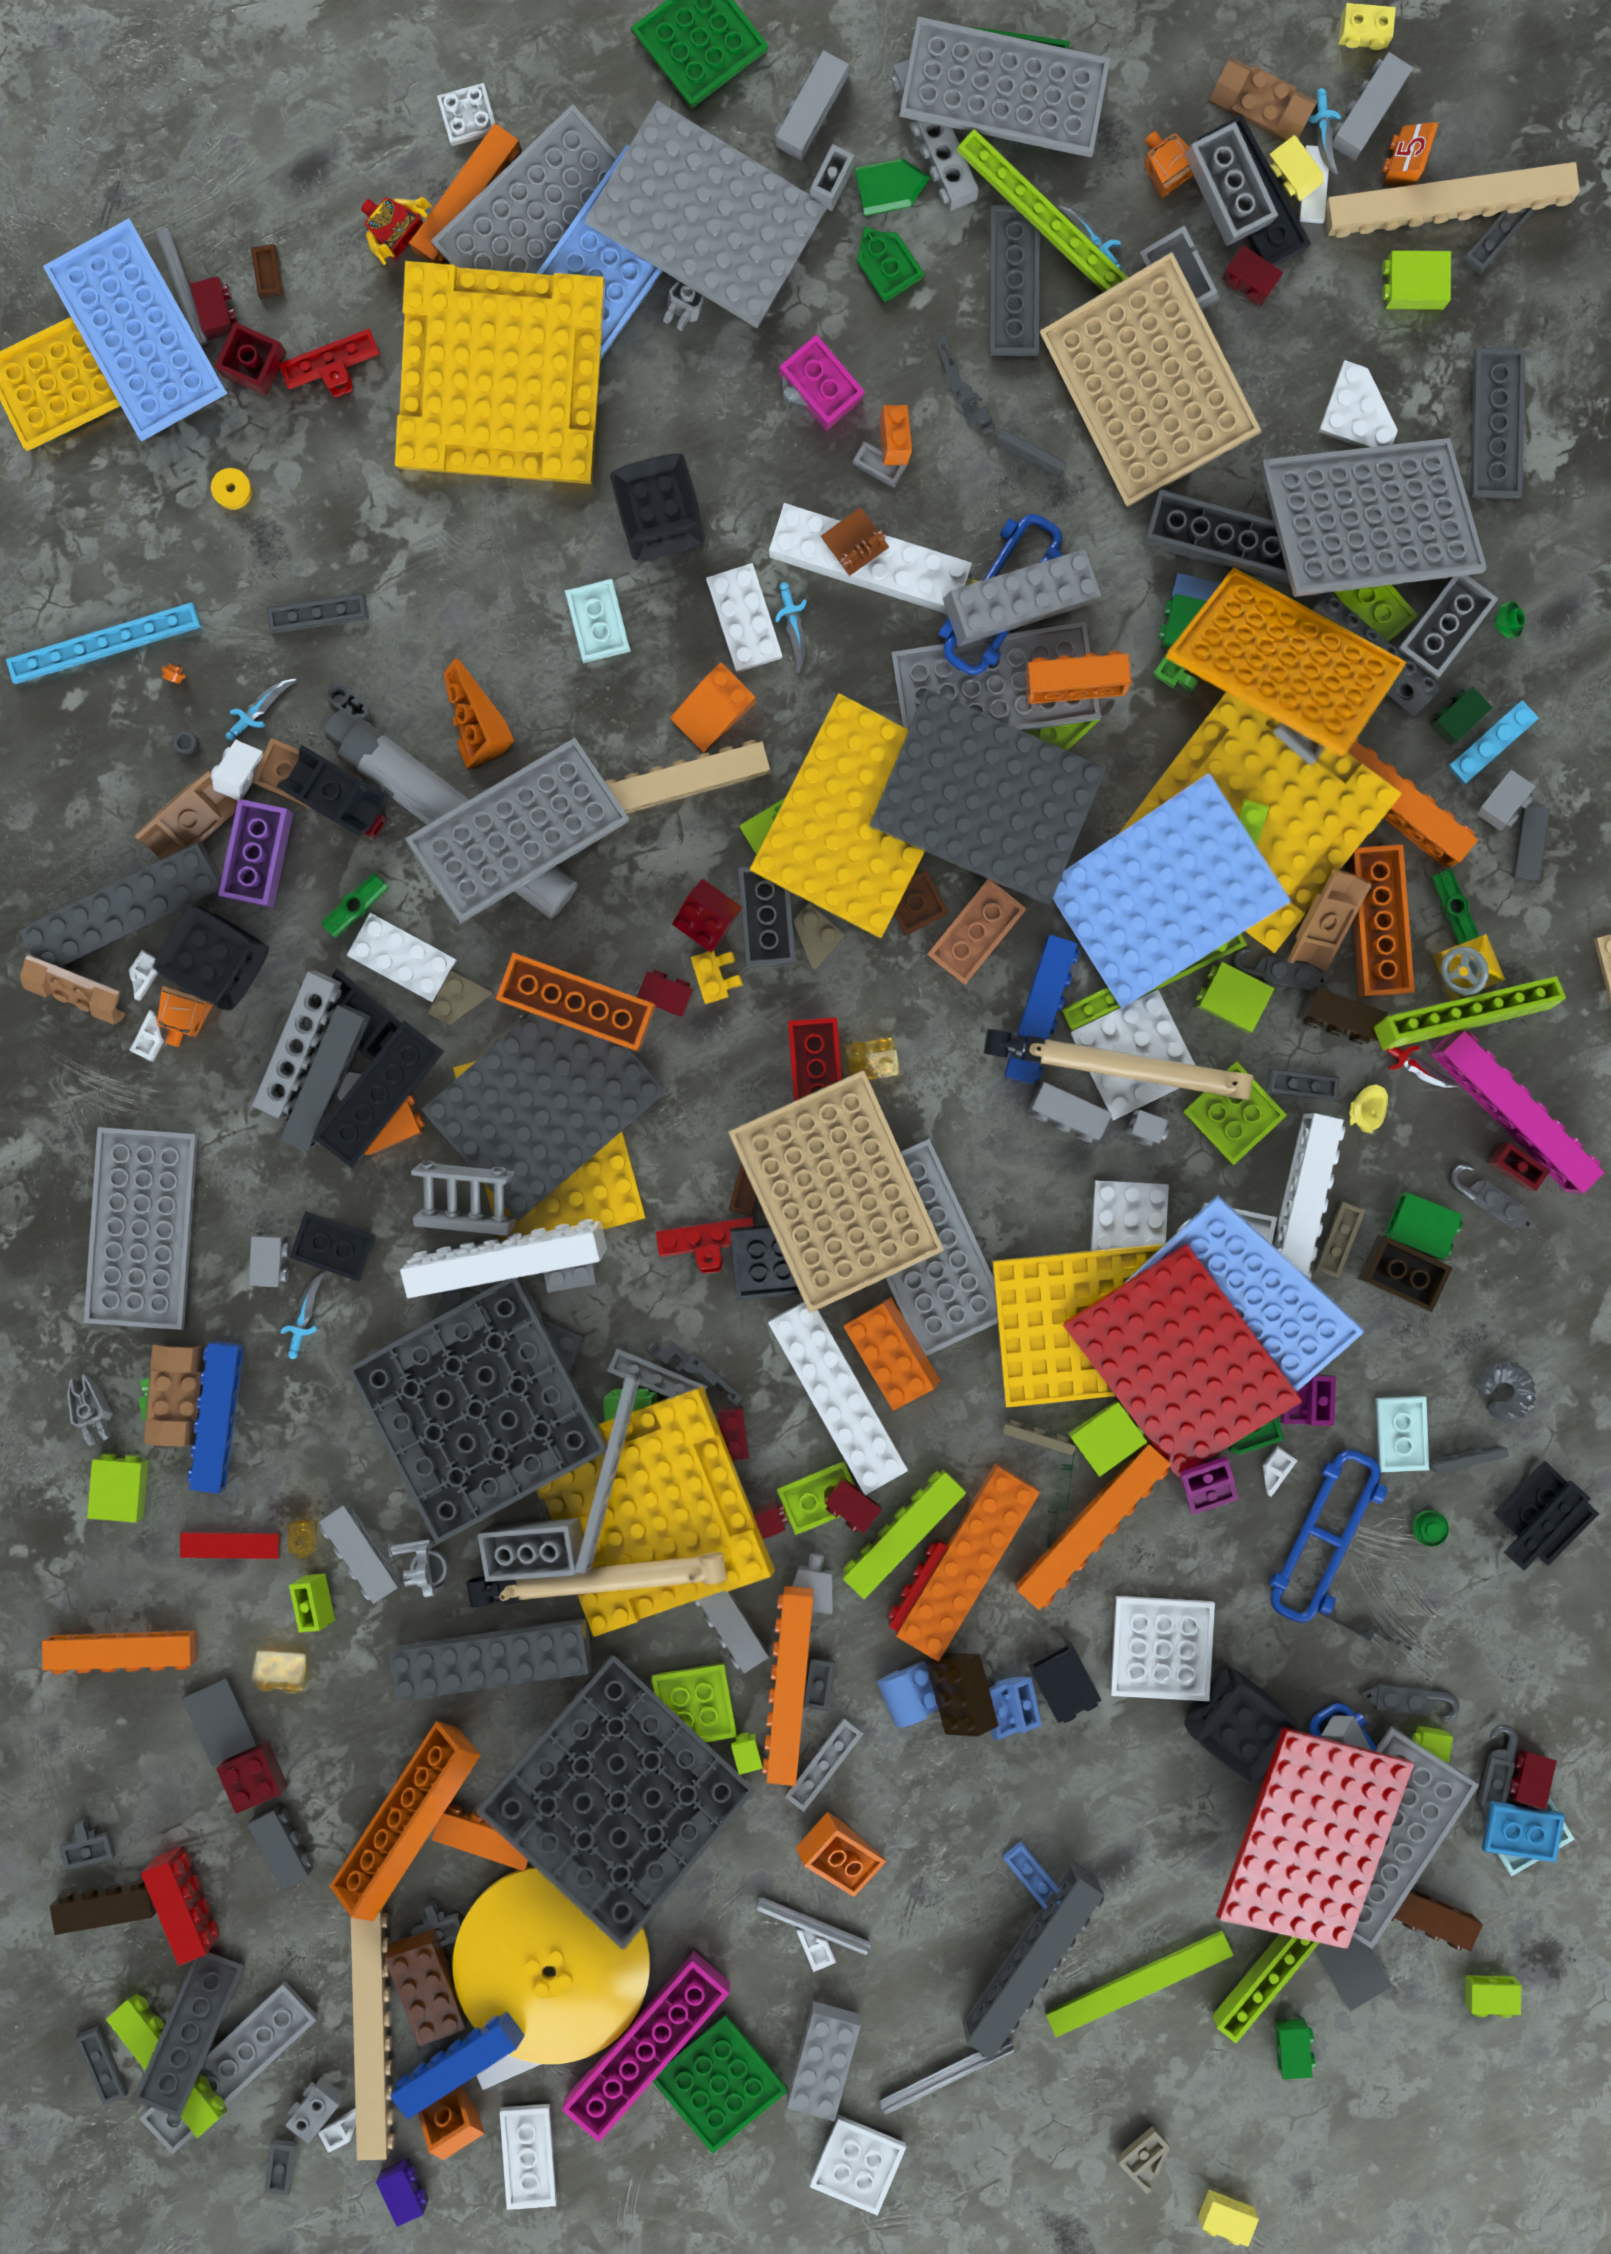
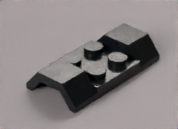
(333, 792)
(382, 1021)

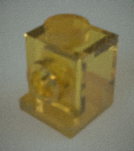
(308, 1531)

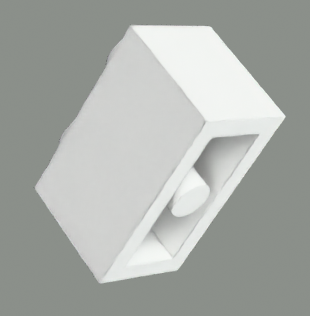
(236, 770)

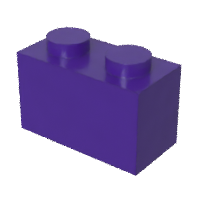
(402, 2192)

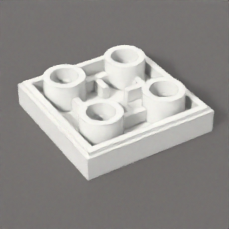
(466, 114)

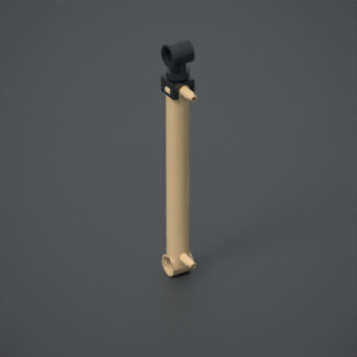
(1118, 1064)
(705, 1569)

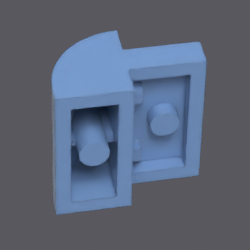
(908, 1694)
(1014, 1706)

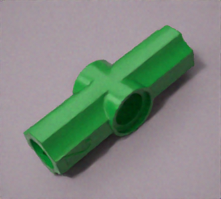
(1448, 891)
(343, 917)

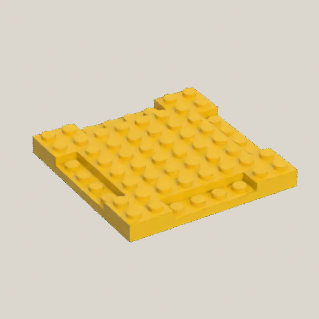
(500, 373)
(1314, 810)
(667, 1502)

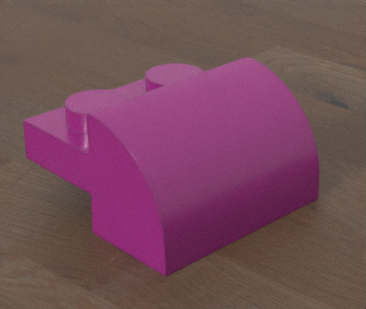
(1317, 1403)
(1208, 1485)

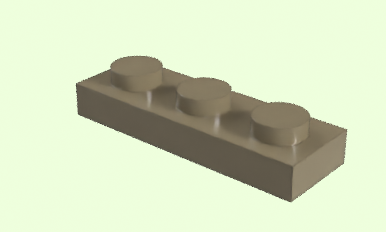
(1339, 1240)
(1038, 1436)

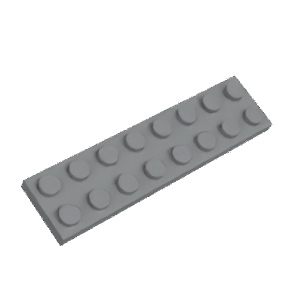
(241, 2057)

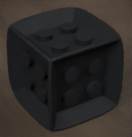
(658, 506)
(210, 958)
(1239, 1725)

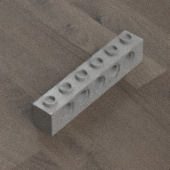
(953, 193)
(268, 1098)

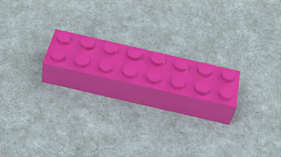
(1517, 1112)
(646, 2046)

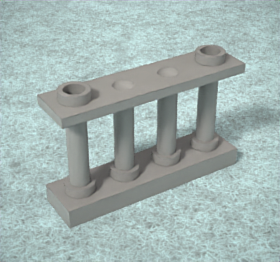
(454, 1219)

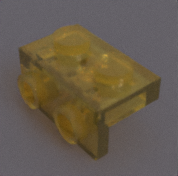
(874, 1057)
(279, 1671)

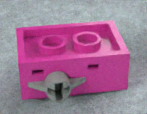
(819, 383)

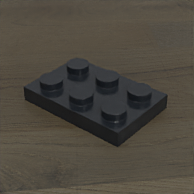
(332, 1246)

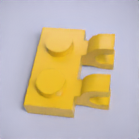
(710, 977)

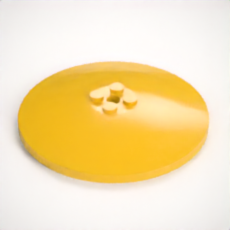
(500, 1963)

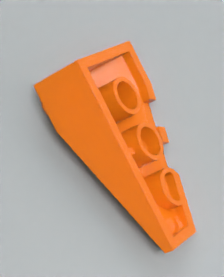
(480, 725)

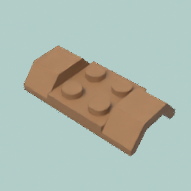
(1262, 100)
(187, 817)
(1329, 919)
(69, 987)
(173, 1395)

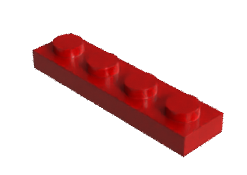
(921, 1576)

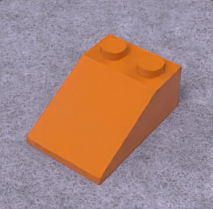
(713, 707)
(839, 1855)

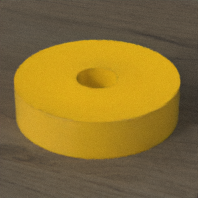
(227, 478)

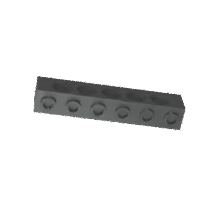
(1412, 687)

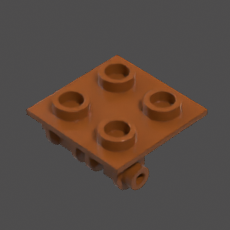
(855, 541)

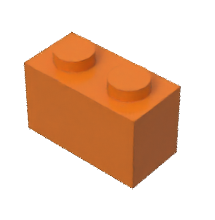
(895, 435)

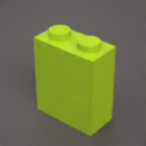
(1417, 280)
(1234, 997)
(1108, 1437)
(117, 1488)

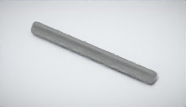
(941, 2079)

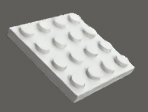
(1137, 1029)
(1162, 1648)

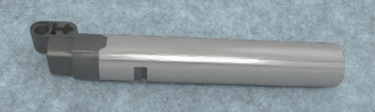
(417, 786)

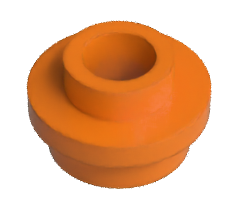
(173, 673)

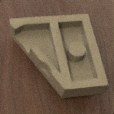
(816, 935)
(457, 998)
(1144, 2158)

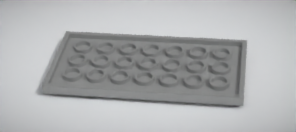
(1004, 87)
(531, 202)
(1001, 687)
(517, 830)
(140, 1228)
(953, 1290)
(1424, 1818)

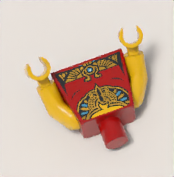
(393, 225)

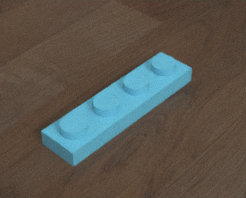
(1492, 742)

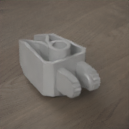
(684, 303)
(88, 1408)

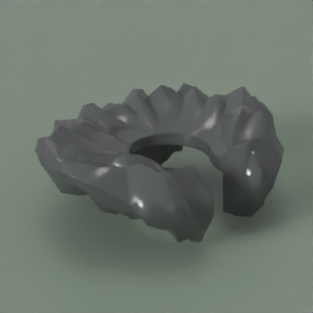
(1523, 1390)

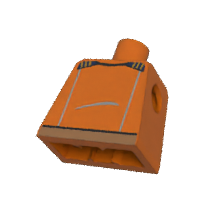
(1167, 162)
(181, 1014)

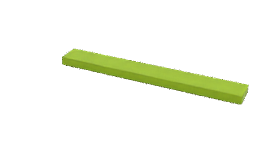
(1104, 1002)
(1139, 1983)

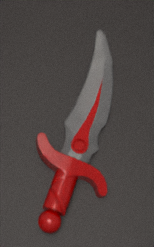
(1418, 1066)

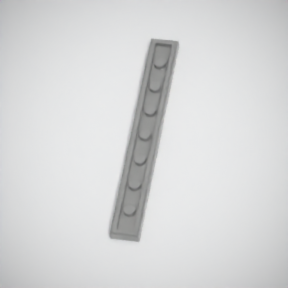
(607, 1474)

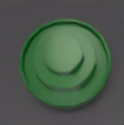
(1510, 620)
(1430, 1528)

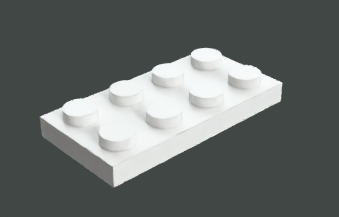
(744, 617)
(401, 957)
(528, 2156)

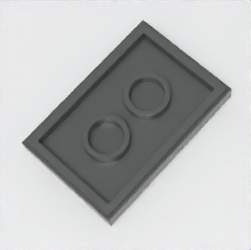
(220, 1721)
(1353, 1972)

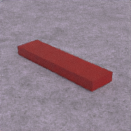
(230, 1545)

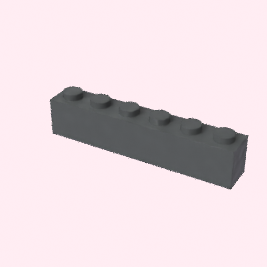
(325, 1076)

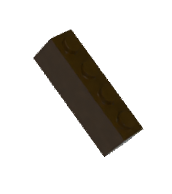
(101, 1908)

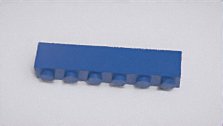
(1044, 1002)
(216, 1416)
(456, 2065)

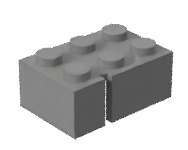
(1193, 268)
(1069, 1112)

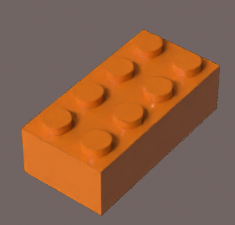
(1077, 677)
(892, 1353)

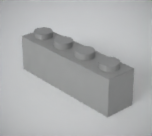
(812, 105)
(1372, 105)
(360, 1553)
(734, 1630)

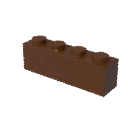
(1439, 1920)

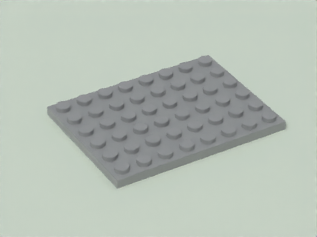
(706, 214)
(1372, 517)

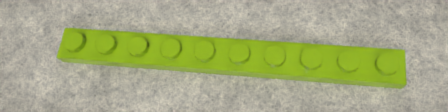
(1040, 212)

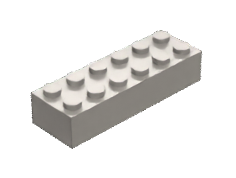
(1021, 597)

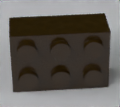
(1340, 1016)
(1405, 1273)
(962, 1694)

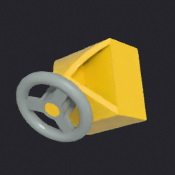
(1468, 967)

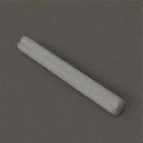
(180, 283)
(813, 1926)

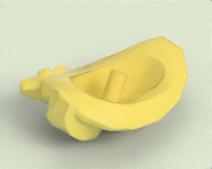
(1369, 1108)

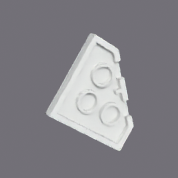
(1357, 410)

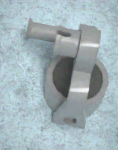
(427, 1567)

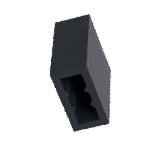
(1065, 1683)

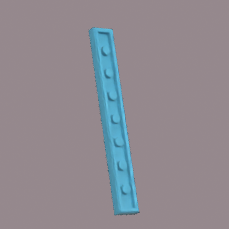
(103, 643)

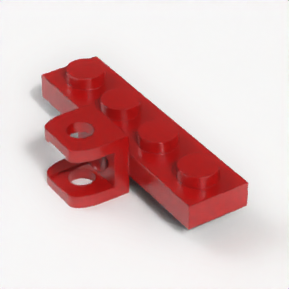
(330, 362)
(701, 1239)

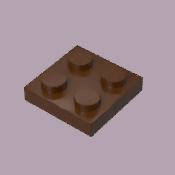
(919, 904)

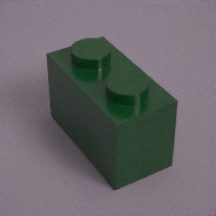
(1461, 715)

